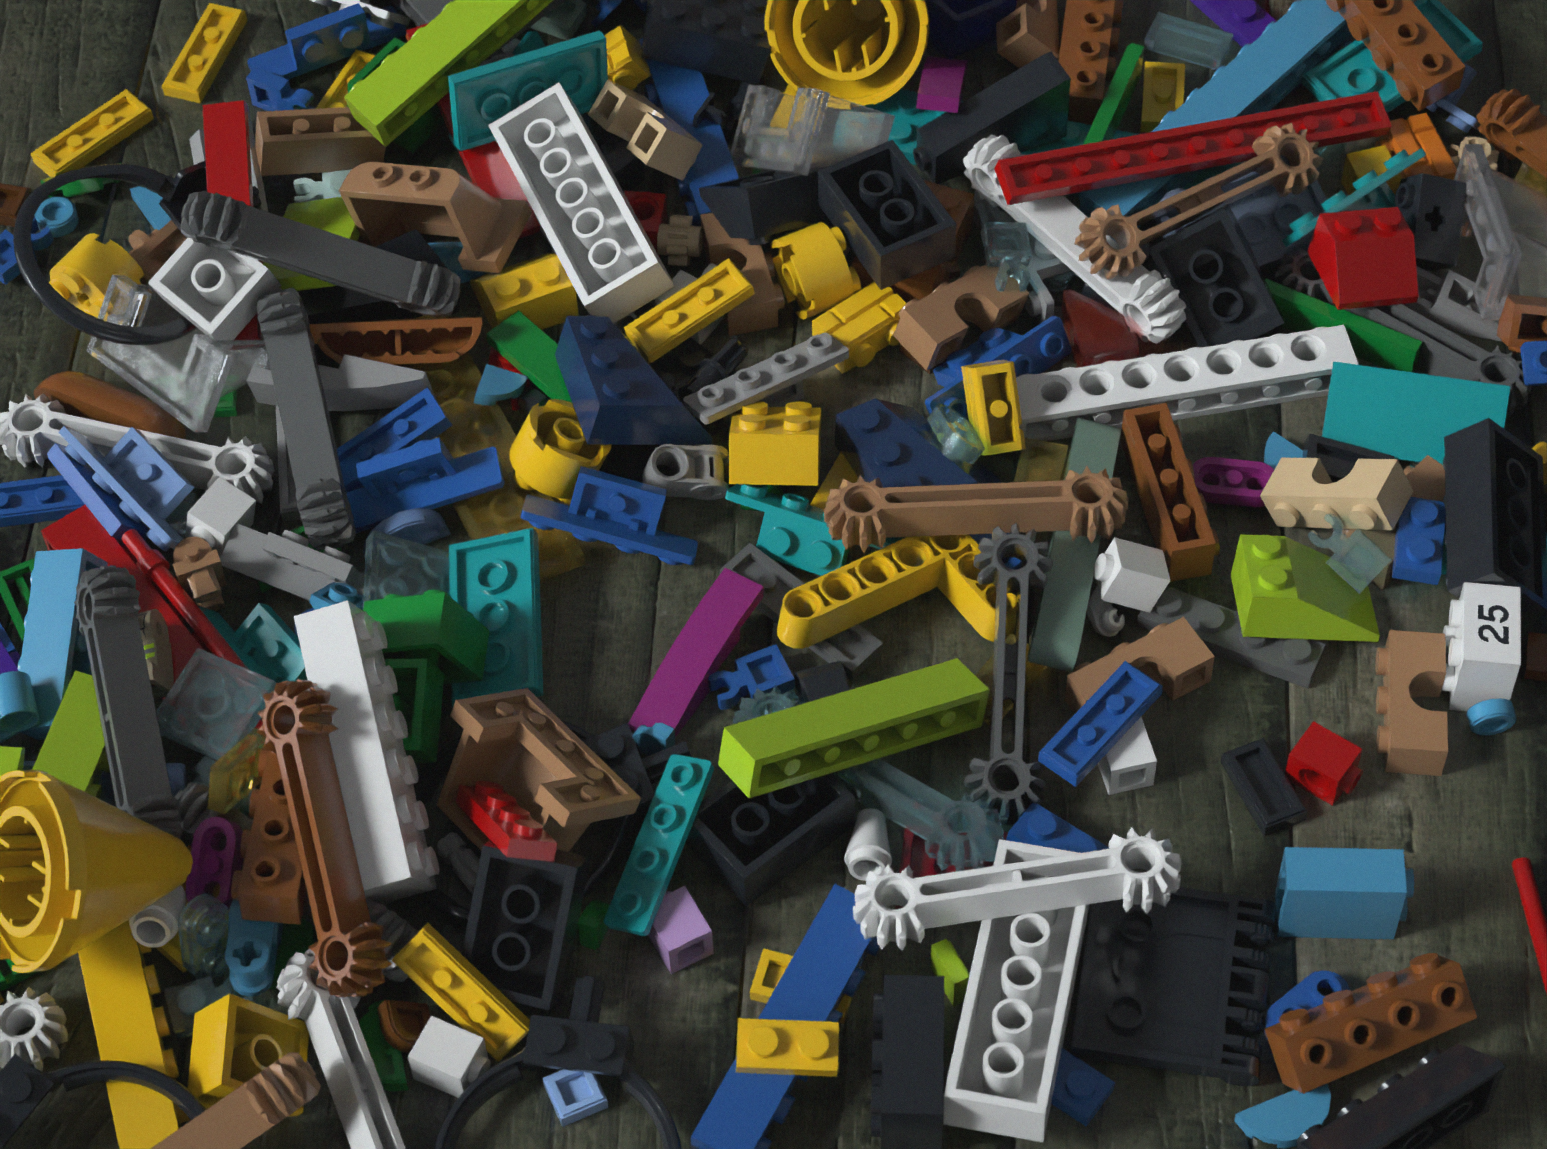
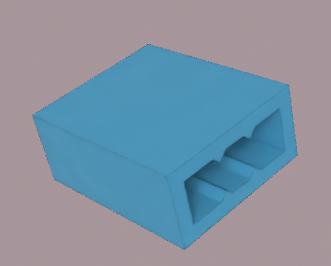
(1342, 893)

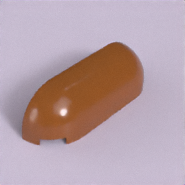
(399, 339)
(105, 402)

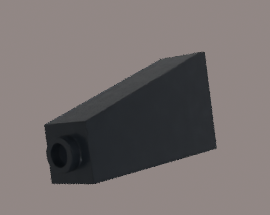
(1024, 107)
(343, 304)

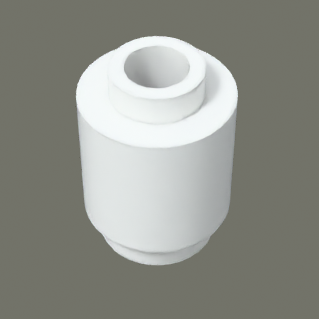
(159, 921)

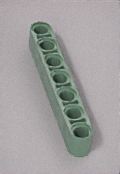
(1066, 596)

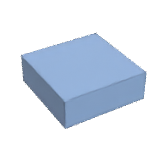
(574, 1095)

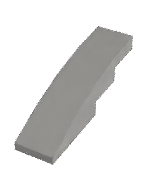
(1452, 304)
(354, 386)

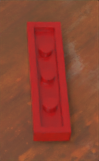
(505, 822)

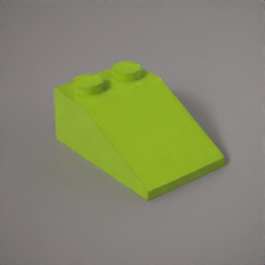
(1294, 594)

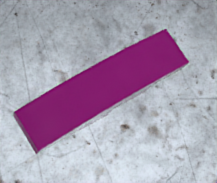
(942, 84)
(698, 652)

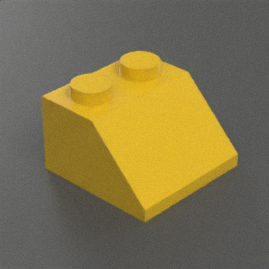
(533, 287)
(236, 1042)

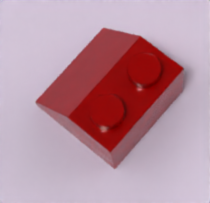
(1365, 257)

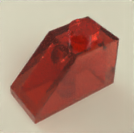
(1096, 331)

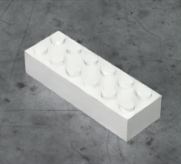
(581, 205)
(375, 775)
(1015, 1015)

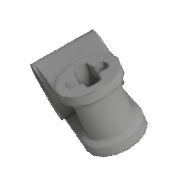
(695, 468)

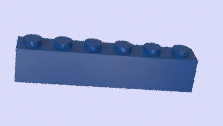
(680, 95)
(809, 990)

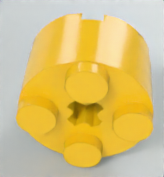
(814, 269)
(87, 270)
(553, 450)

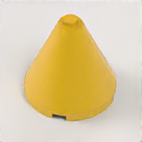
(848, 46)
(74, 868)

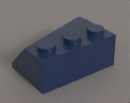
(618, 390)
(899, 449)

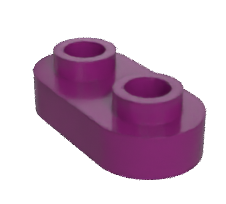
(1232, 480)
(212, 864)

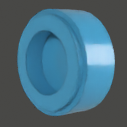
(58, 215)
(1491, 716)

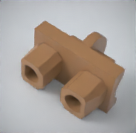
(155, 249)
(200, 572)

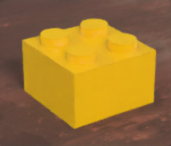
(775, 445)

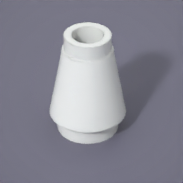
(868, 845)

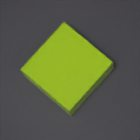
(947, 963)

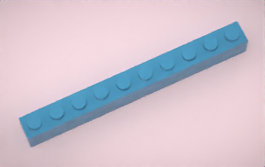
(1247, 85)

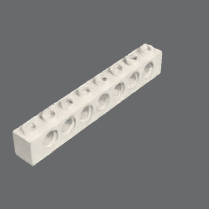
(1189, 380)

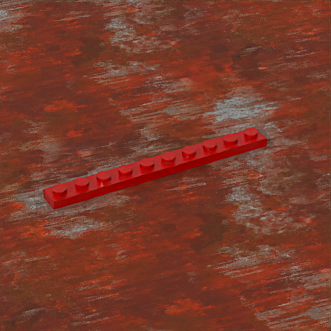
(1183, 148)

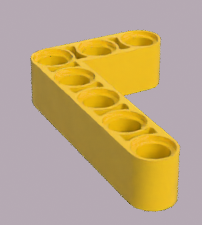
(887, 580)

